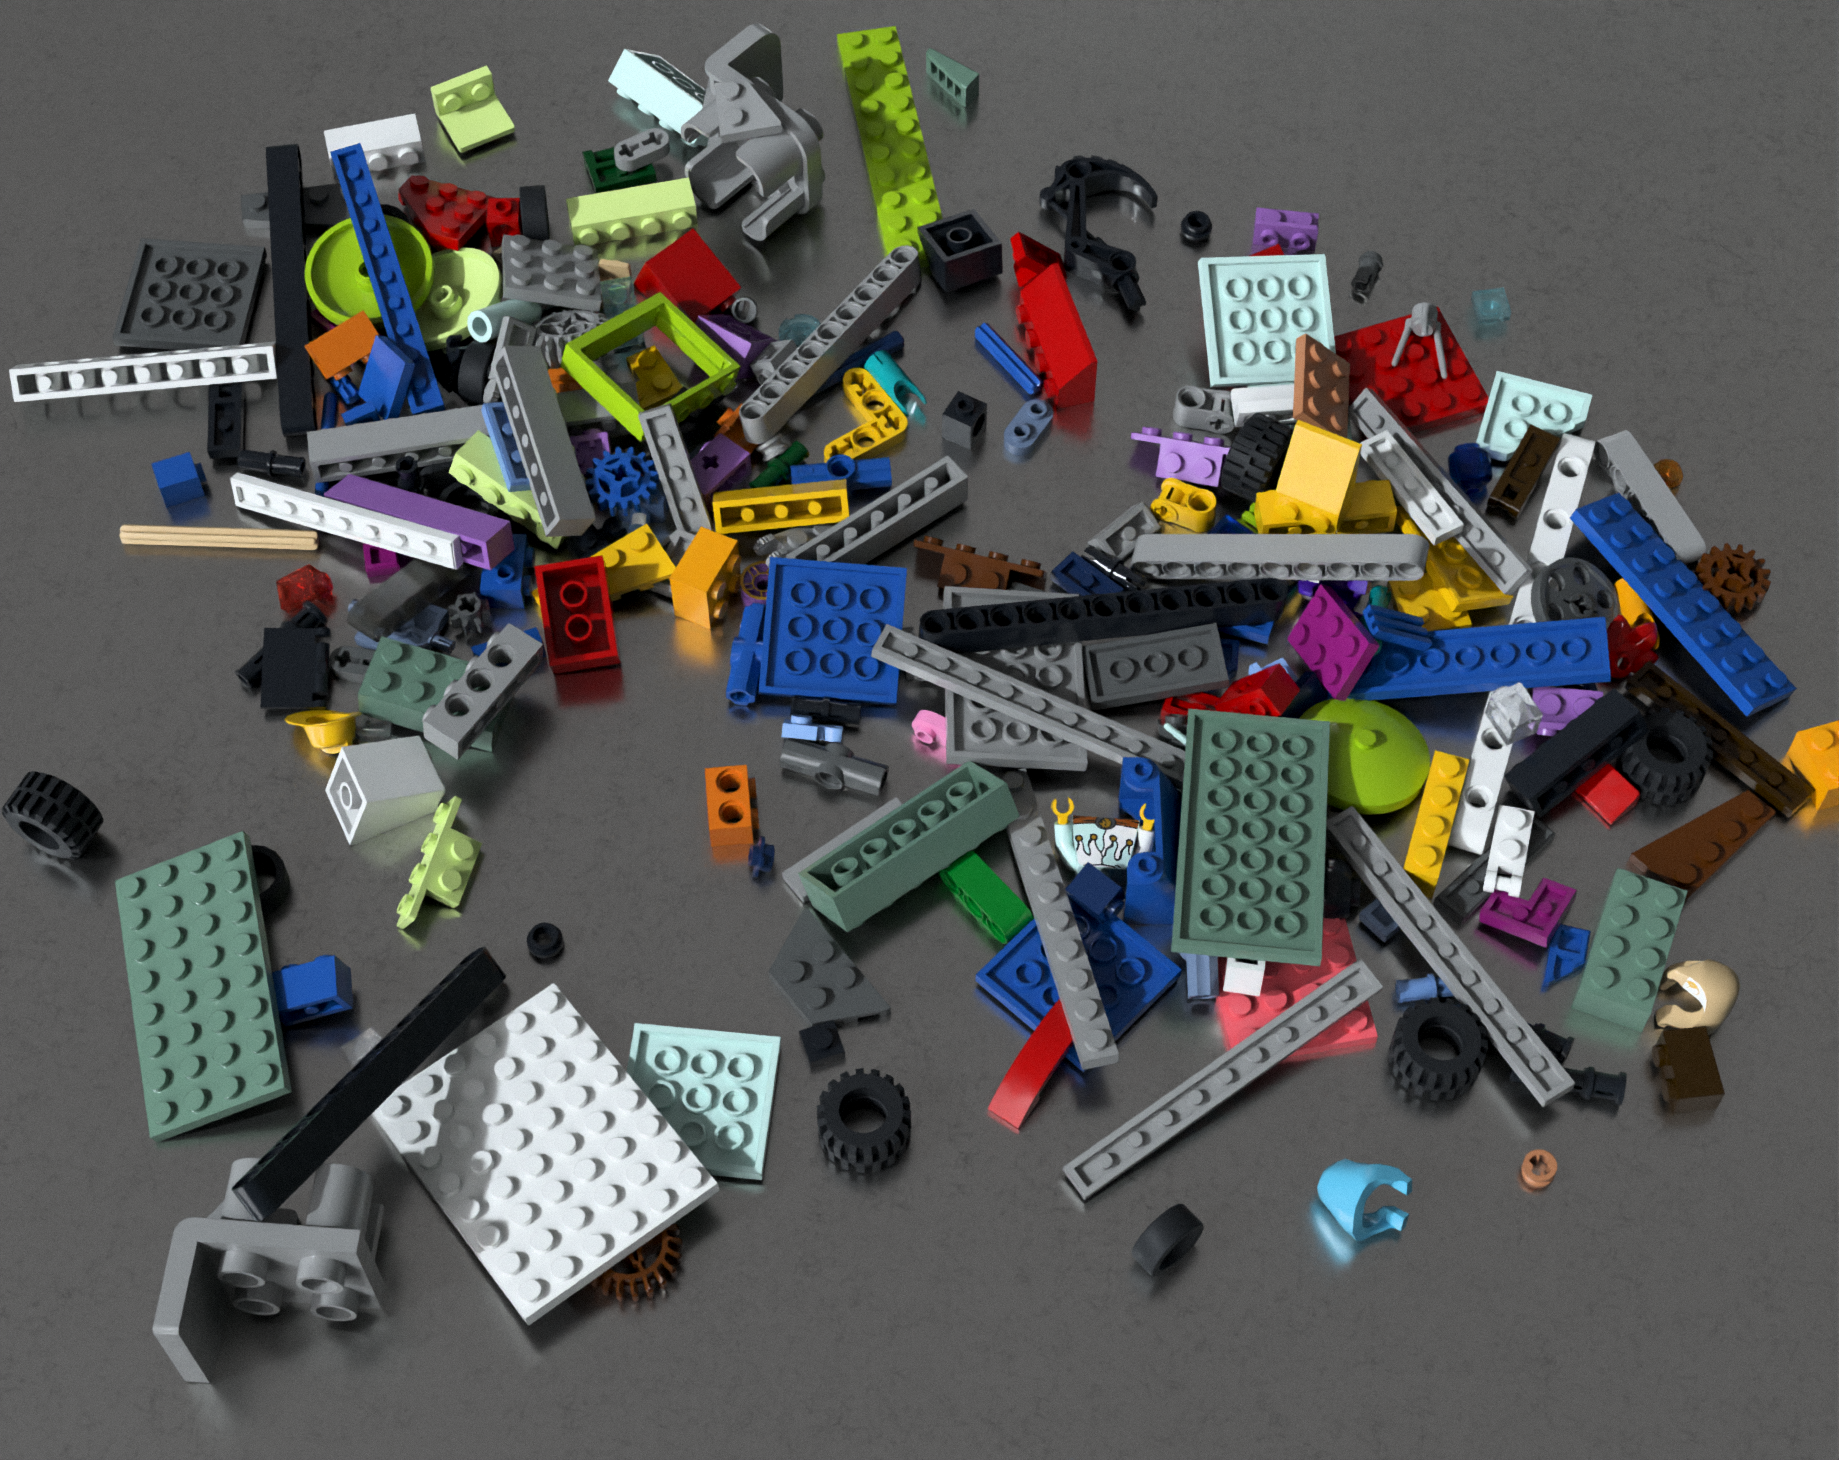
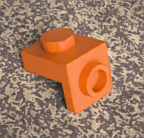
(732, 429)

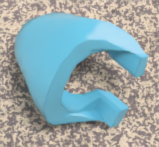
(1347, 1187)

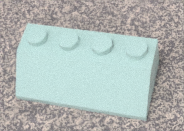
(659, 90)

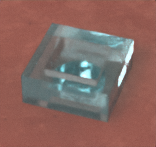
(1491, 305)

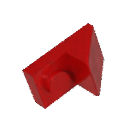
(1032, 258)

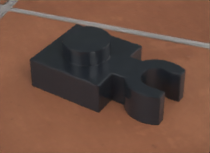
(449, 362)
(593, 539)

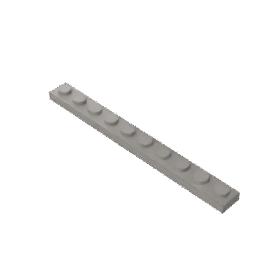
(1025, 702)
(1058, 928)
(1449, 957)
(1222, 1079)

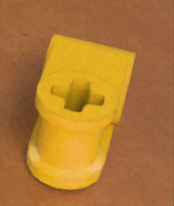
(1185, 505)

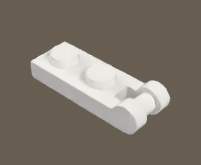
(1509, 850)

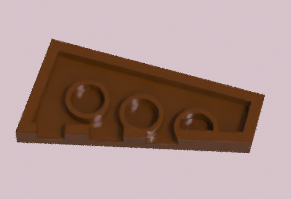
(1704, 845)

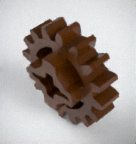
(1733, 577)

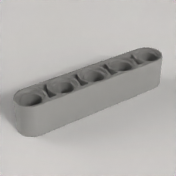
(1648, 494)

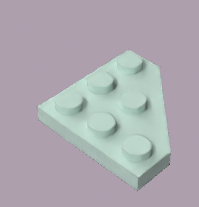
(1524, 402)

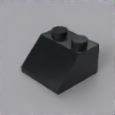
(961, 250)

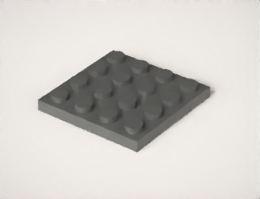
(189, 295)

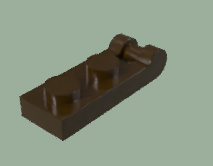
(1524, 470)

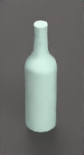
(486, 322)

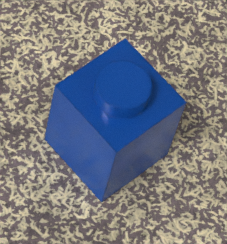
(179, 479)

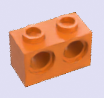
(729, 805)

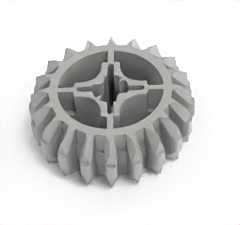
(561, 328)

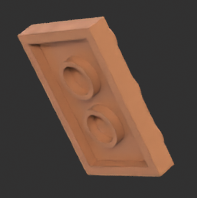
(1320, 386)

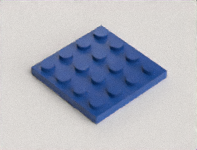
(824, 628)
(1123, 963)

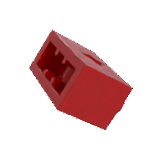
(1260, 693)

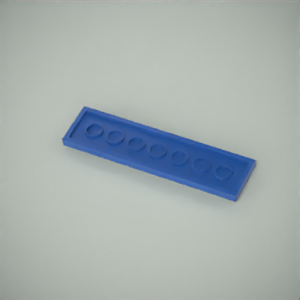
(1682, 604)
(1488, 659)

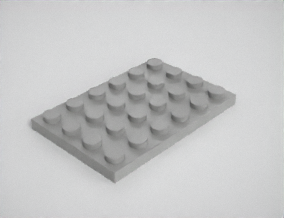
(995, 738)

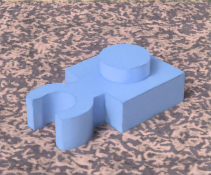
(803, 728)

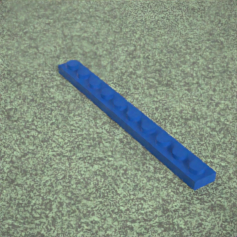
(386, 275)

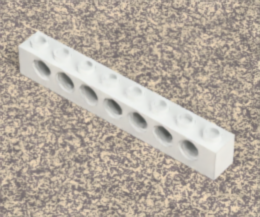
(144, 371)

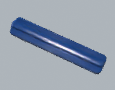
(1008, 359)

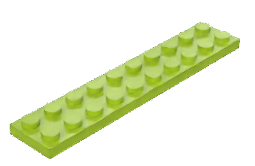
(889, 136)

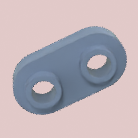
(1029, 424)

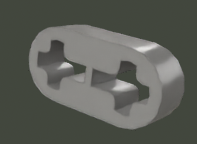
(641, 149)

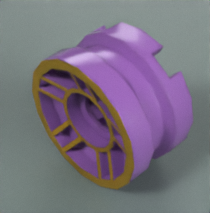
(752, 583)

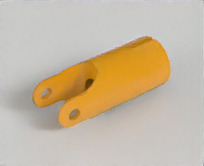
(1633, 607)

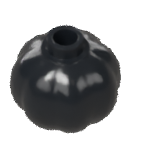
(1340, 889)

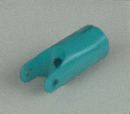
(892, 378)

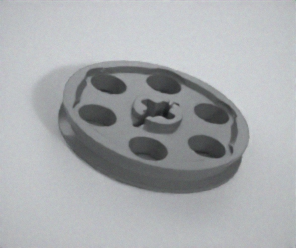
(1571, 592)

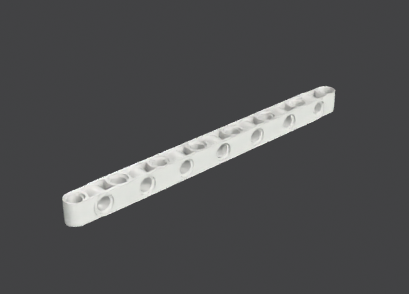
(1548, 545)

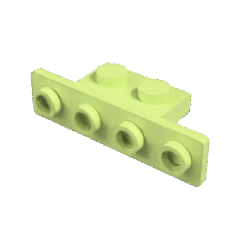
(444, 867)

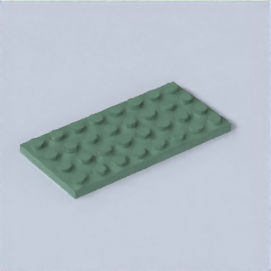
(1252, 838)
(201, 987)

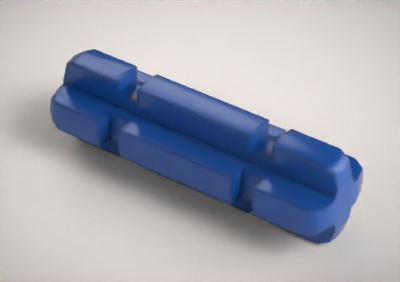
(346, 388)

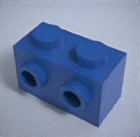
(509, 580)
(313, 989)

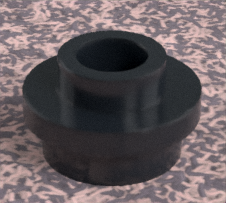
(1196, 225)
(544, 931)

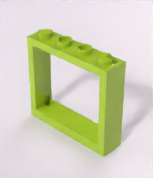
(652, 312)

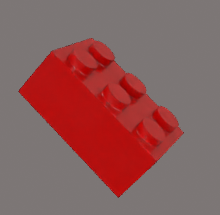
(577, 614)

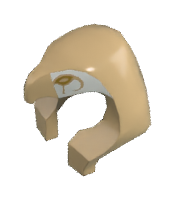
(1710, 983)

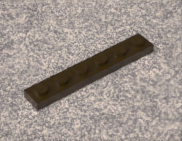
(1729, 745)

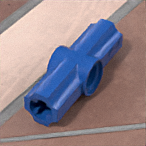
(858, 473)
(746, 656)

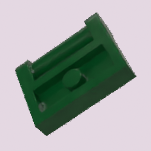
(608, 177)

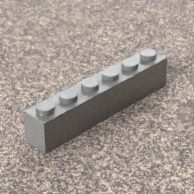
(543, 441)
(890, 517)

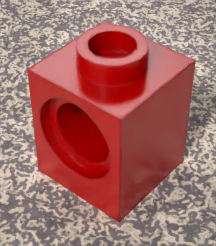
(503, 218)

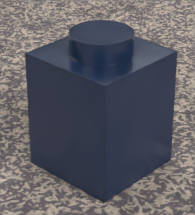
(1096, 894)

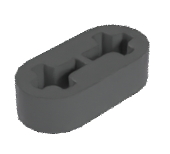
(353, 671)

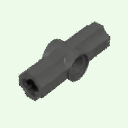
(834, 766)

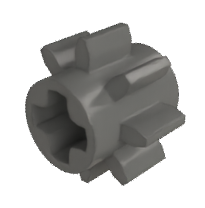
(470, 613)

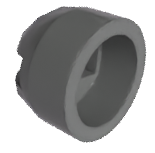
(739, 307)

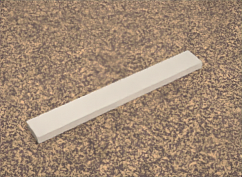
(347, 520)

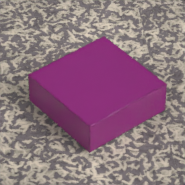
(380, 561)

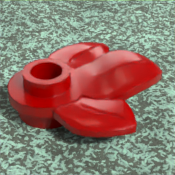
(1630, 644)

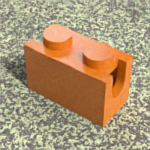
(343, 346)

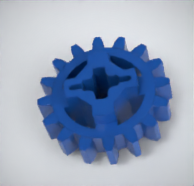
(619, 478)

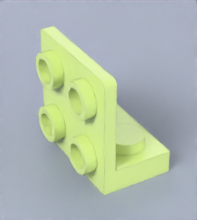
(471, 109)

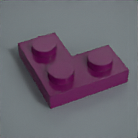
(1531, 919)

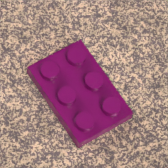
(1333, 642)

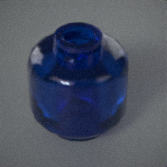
(1470, 467)

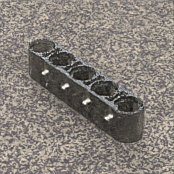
(404, 597)

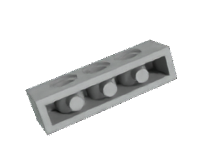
(457, 733)

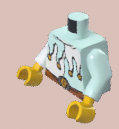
(1101, 841)

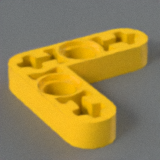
(876, 419)

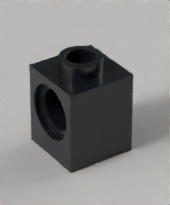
(964, 420)

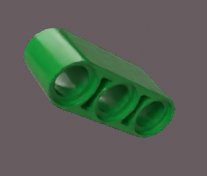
(986, 896)

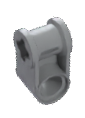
(1202, 408)

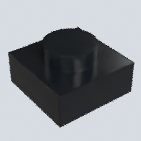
(822, 1044)

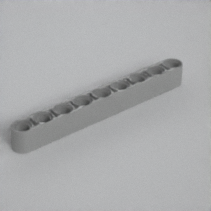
(830, 345)
(1281, 556)

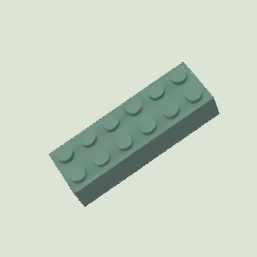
(909, 845)

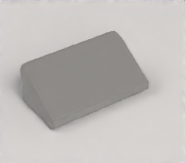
(1121, 535)

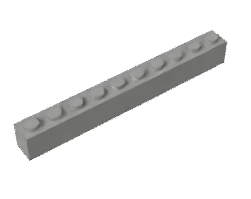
(434, 436)

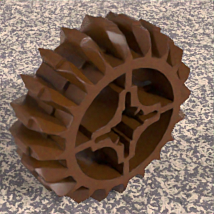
(643, 1278)

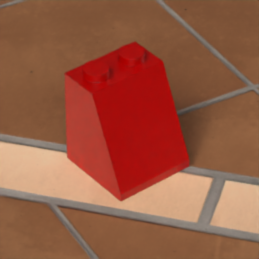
(689, 278)

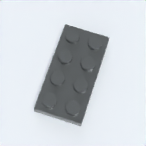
(1155, 666)

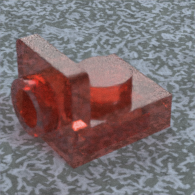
(304, 585)

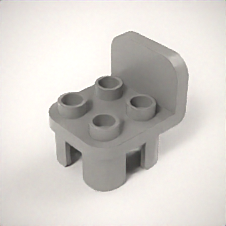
(778, 164)

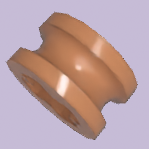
(1551, 1168)

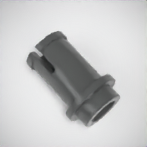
(1370, 265)

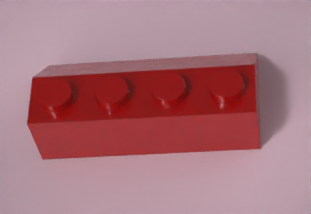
(1058, 339)

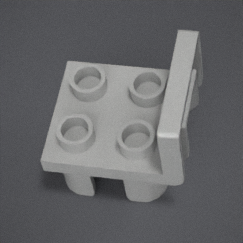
(268, 1263)

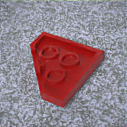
(444, 210)

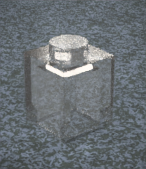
(1513, 713)

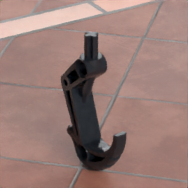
(1083, 252)

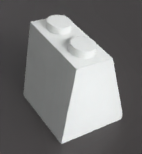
(383, 786)

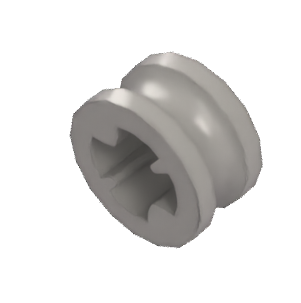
(772, 447)

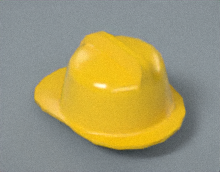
(327, 728)

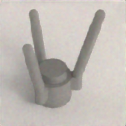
(1423, 324)

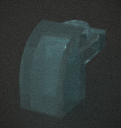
(618, 297)

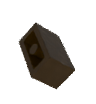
(1688, 1070)

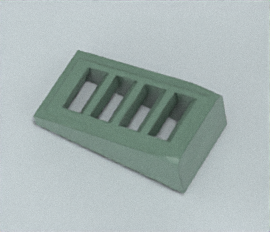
(954, 77)

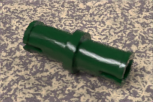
(779, 468)

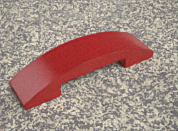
(1033, 1068)

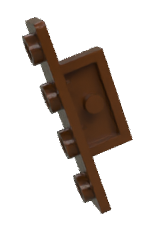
(966, 569)

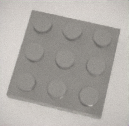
(550, 273)

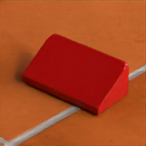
(1609, 794)

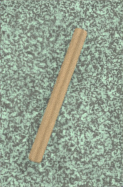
(219, 537)

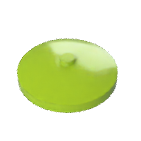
(340, 279)
(1374, 755)

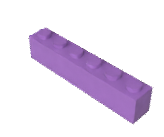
(482, 537)

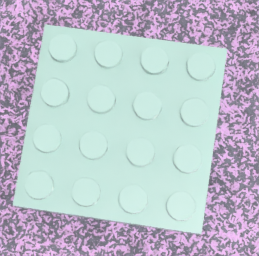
(1258, 310)
(710, 1091)

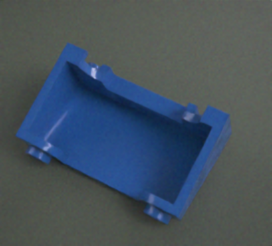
(1151, 874)

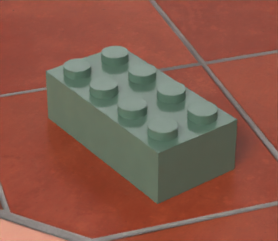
(409, 680)
(1629, 950)

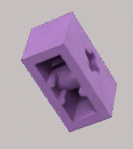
(720, 467)

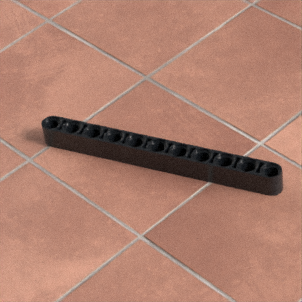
(290, 292)
(1104, 615)
(367, 1085)

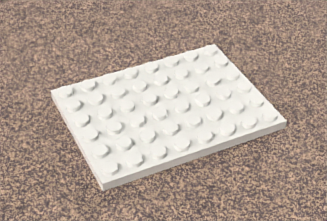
(543, 1152)

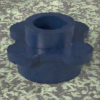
(761, 856)

